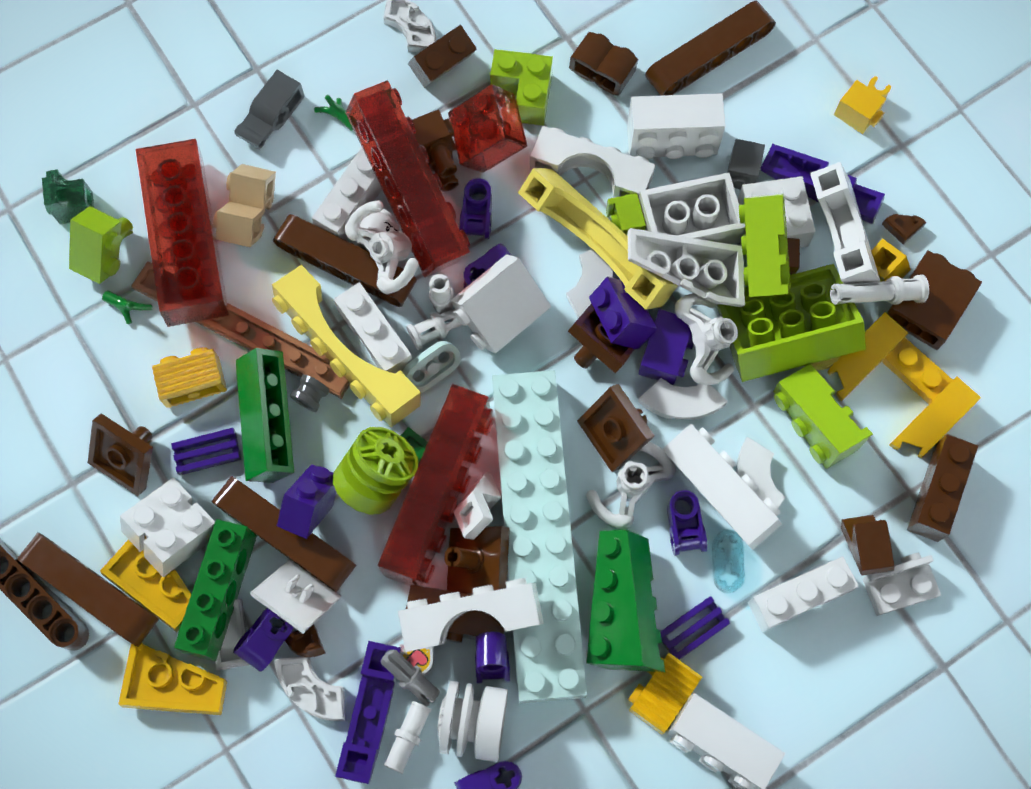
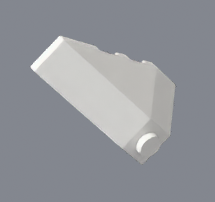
(694, 264)

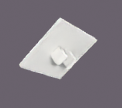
(295, 596)

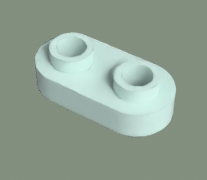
(430, 367)

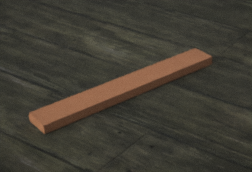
(254, 333)

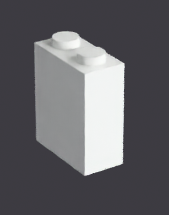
(500, 304)

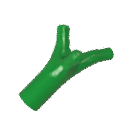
(335, 110)
(124, 305)

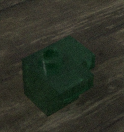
(65, 197)

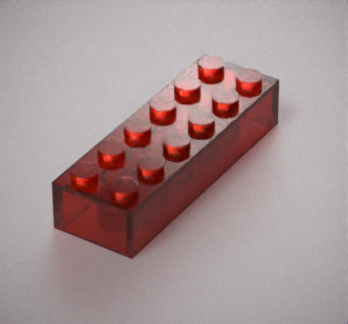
(407, 178)
(181, 233)
(436, 486)

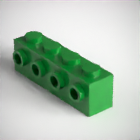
(264, 416)

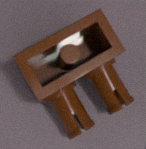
(436, 137)

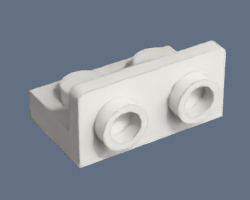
(905, 586)

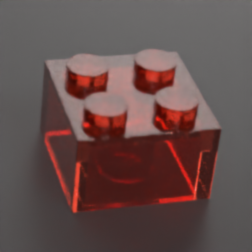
(487, 129)

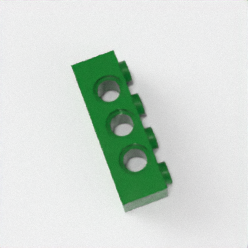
(215, 590)

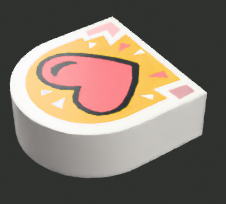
(422, 657)

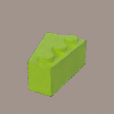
(765, 245)
(819, 417)

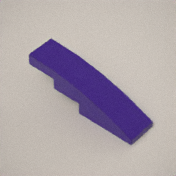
(787, 163)

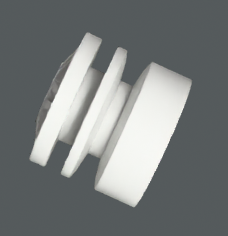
(472, 721)

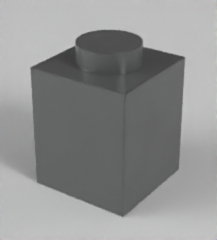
(745, 162)

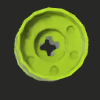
(375, 470)

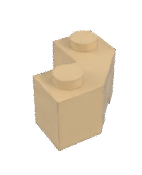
(249, 196)

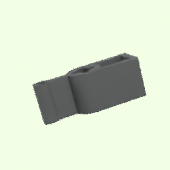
(270, 109)

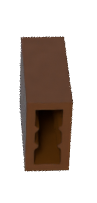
(948, 298)

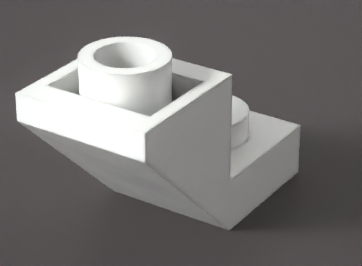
(474, 509)

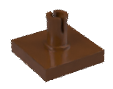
(596, 344)
(615, 427)
(120, 453)
(478, 560)

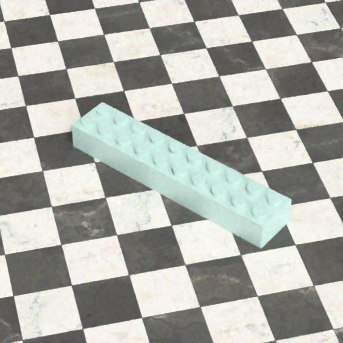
(539, 534)

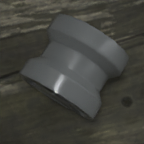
(309, 393)

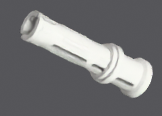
(892, 290)
(439, 328)

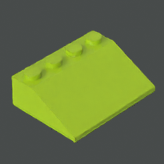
(794, 327)

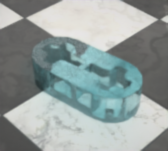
(736, 561)

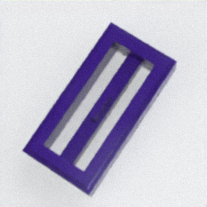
(179, 446)
(715, 612)

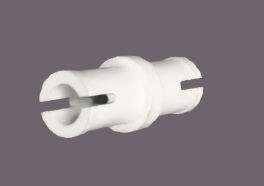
(440, 293)
(407, 737)

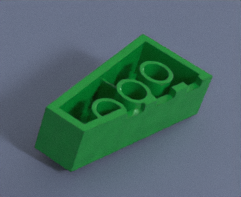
(623, 606)

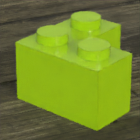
(526, 77)

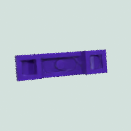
(368, 717)

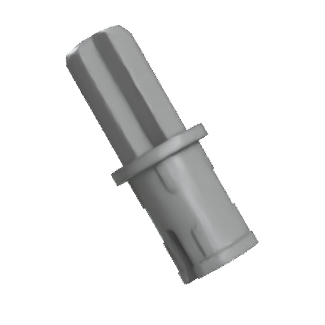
(410, 677)

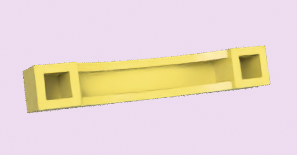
(559, 200)
(388, 393)

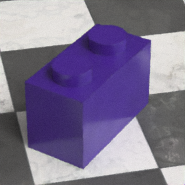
(621, 315)
(666, 348)
(307, 501)

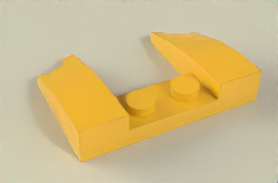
(947, 397)

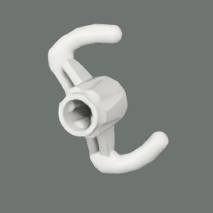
(384, 248)
(708, 337)
(632, 484)

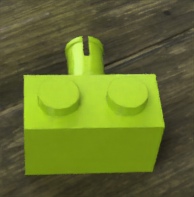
(96, 243)

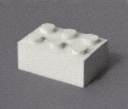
(676, 125)
(694, 209)
(724, 744)

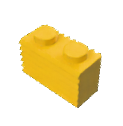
(189, 377)
(664, 694)

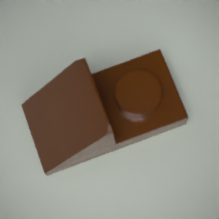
(869, 544)

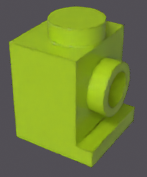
(626, 212)

